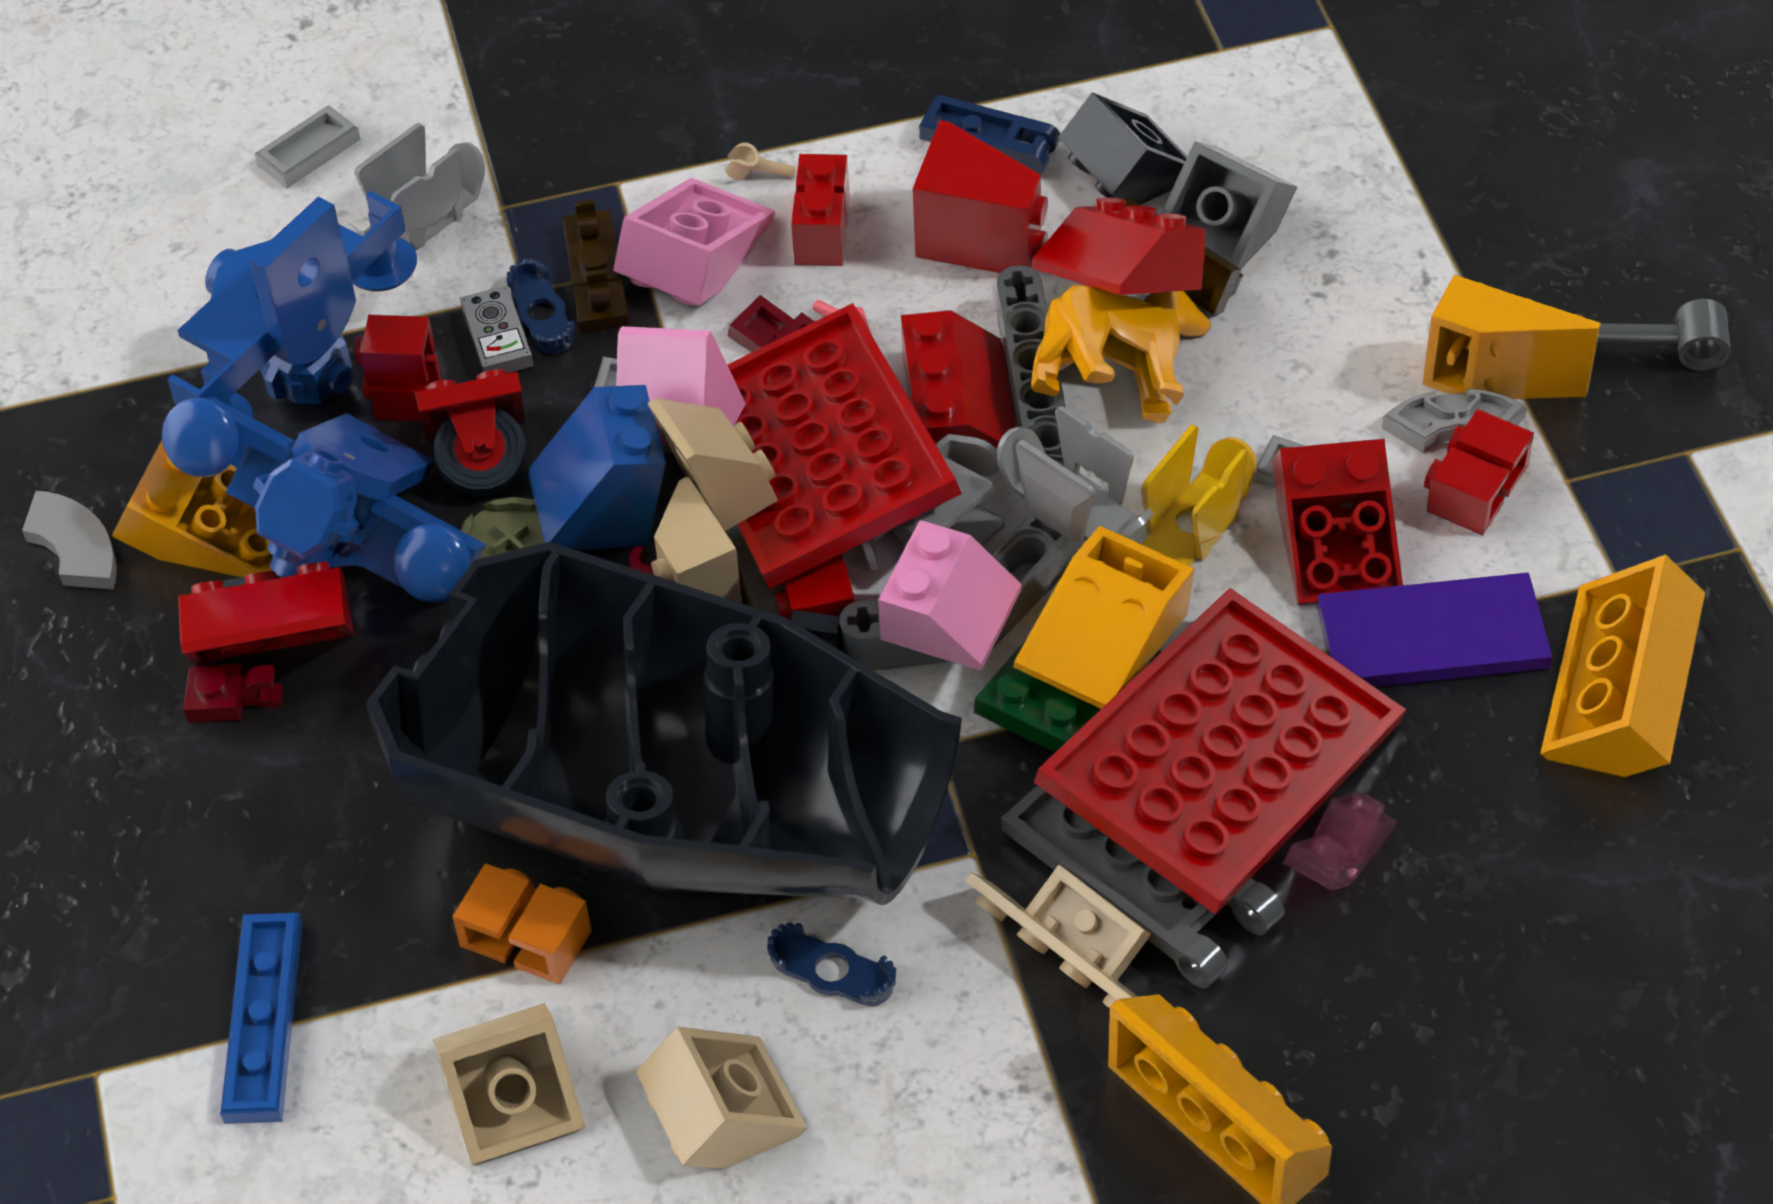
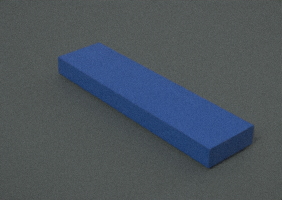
(261, 1019)

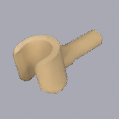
(746, 158)

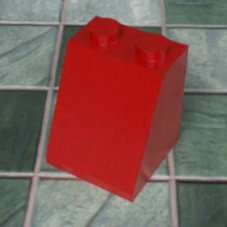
(976, 204)

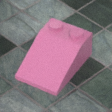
(690, 240)

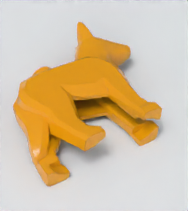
(1125, 330)

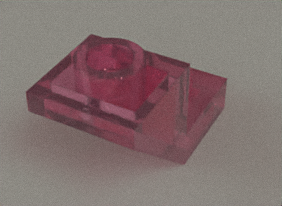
(1343, 841)

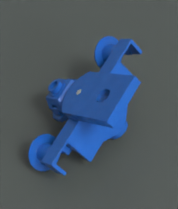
(289, 302)
(311, 491)

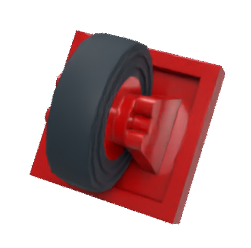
(476, 431)

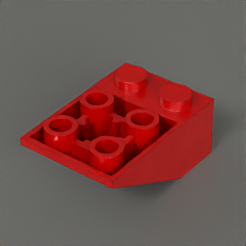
(1327, 543)

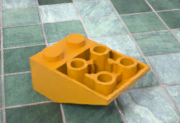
(1507, 345)
(193, 521)
(1106, 617)

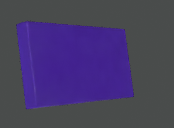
(1436, 630)

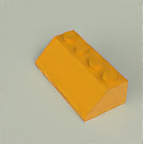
(1625, 670)
(1216, 1100)

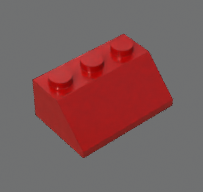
(1125, 249)
(956, 376)
(264, 613)

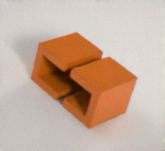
(510, 912)

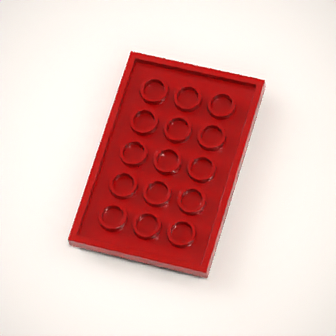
(840, 443)
(1220, 749)

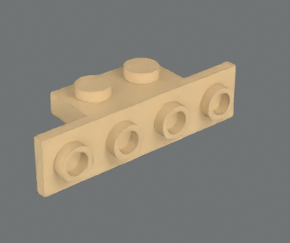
(1075, 924)

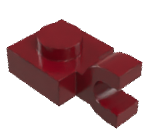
(223, 690)

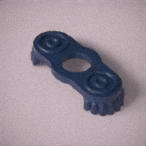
(531, 287)
(799, 955)

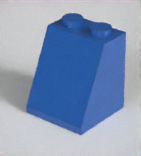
(601, 473)

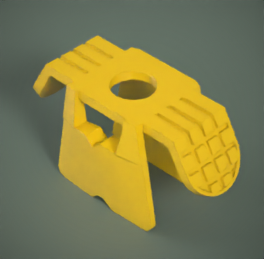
(1211, 497)

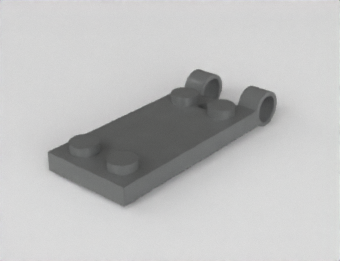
(1141, 893)

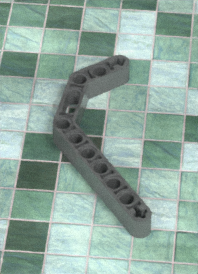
(1021, 327)

